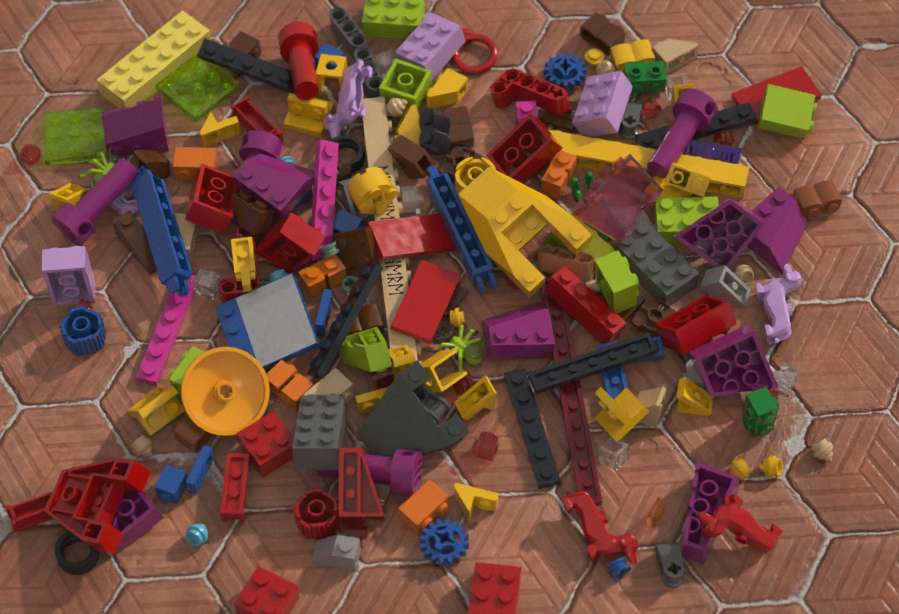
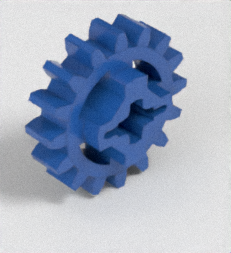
(574, 70)
(444, 542)

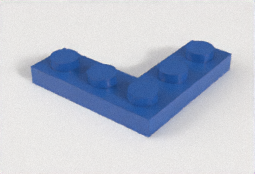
(615, 379)

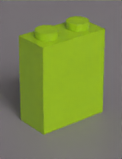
(787, 111)

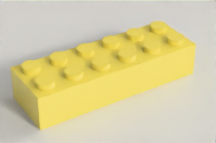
(159, 55)

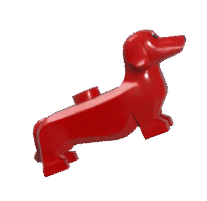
(740, 523)
(595, 530)

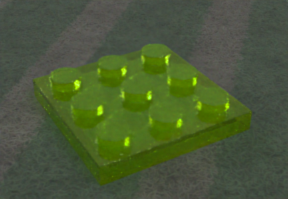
(197, 87)
(73, 135)

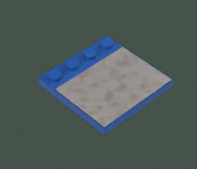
(269, 322)

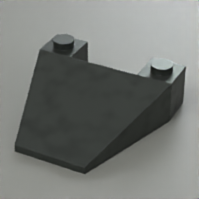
(404, 422)

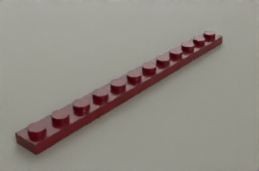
(573, 405)

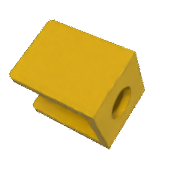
(322, 72)
(440, 385)

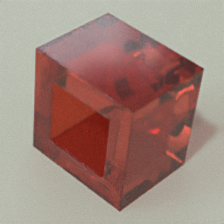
(354, 528)

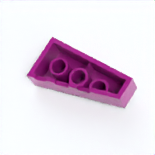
(706, 495)

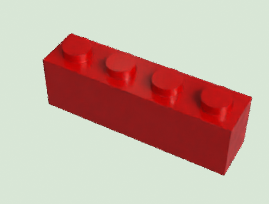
(585, 306)

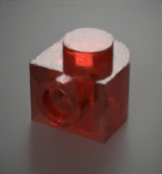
(486, 446)

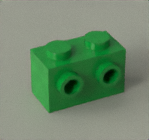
(646, 77)
(759, 412)

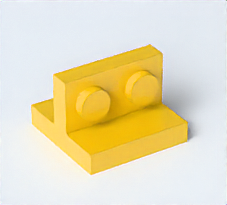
(307, 115)
(157, 409)
(619, 414)

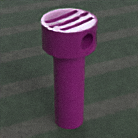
(692, 113)
(256, 143)
(77, 220)
(401, 471)

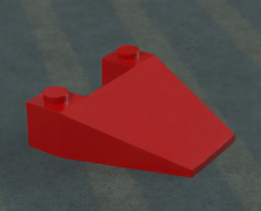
(89, 498)

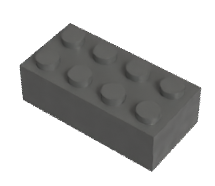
(657, 264)
(319, 432)

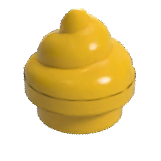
(772, 466)
(740, 468)

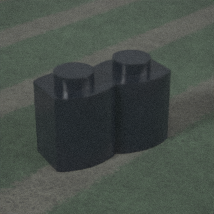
(435, 131)

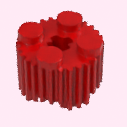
(317, 514)

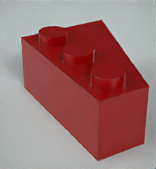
(356, 486)

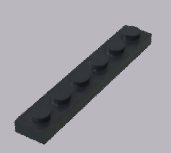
(246, 65)
(724, 120)
(341, 326)
(592, 363)
(532, 428)

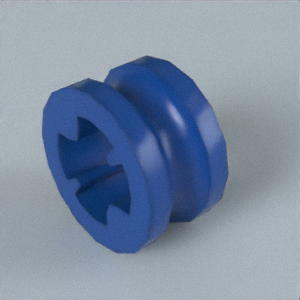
(619, 568)

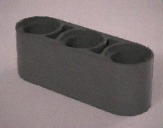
(346, 30)
(371, 85)

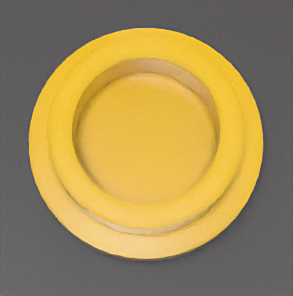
(593, 57)
(457, 317)

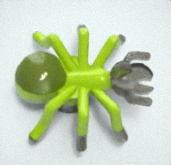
(113, 158)
(466, 349)

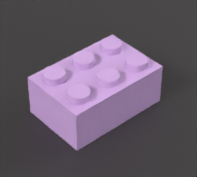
(432, 43)
(602, 104)
(68, 275)

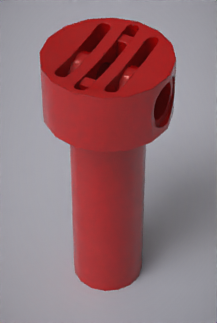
(298, 47)

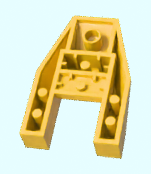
(509, 217)

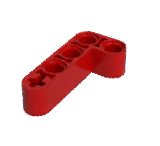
(526, 87)
(231, 283)

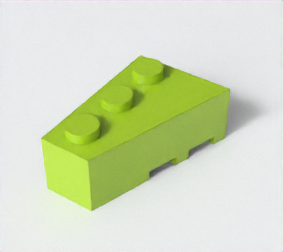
(597, 247)
(366, 351)

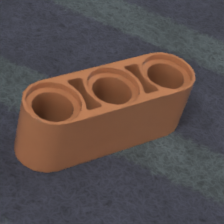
(553, 258)

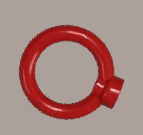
(469, 37)

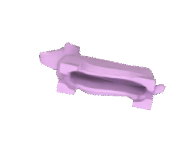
(349, 99)
(775, 304)

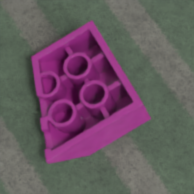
(136, 128)
(274, 182)
(781, 228)
(722, 233)
(519, 333)
(733, 364)
(135, 517)

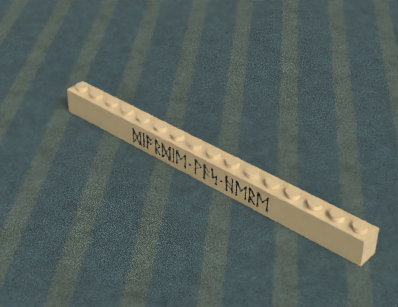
(394, 273)

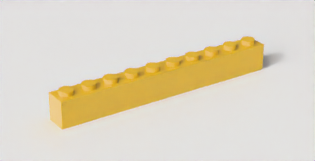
(598, 153)

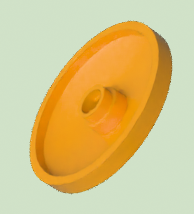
(224, 390)

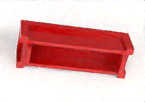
(252, 118)
(235, 486)
(29, 513)

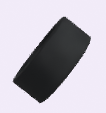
(354, 143)
(74, 568)

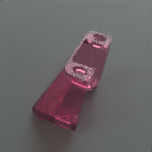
(617, 198)

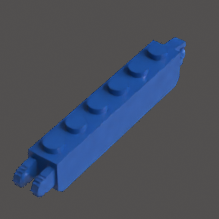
(460, 229)
(162, 232)

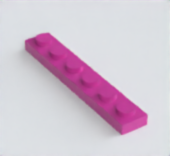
(324, 192)
(165, 336)

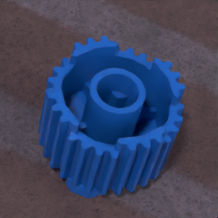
(83, 331)

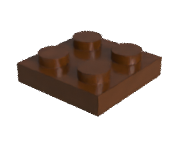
(356, 248)

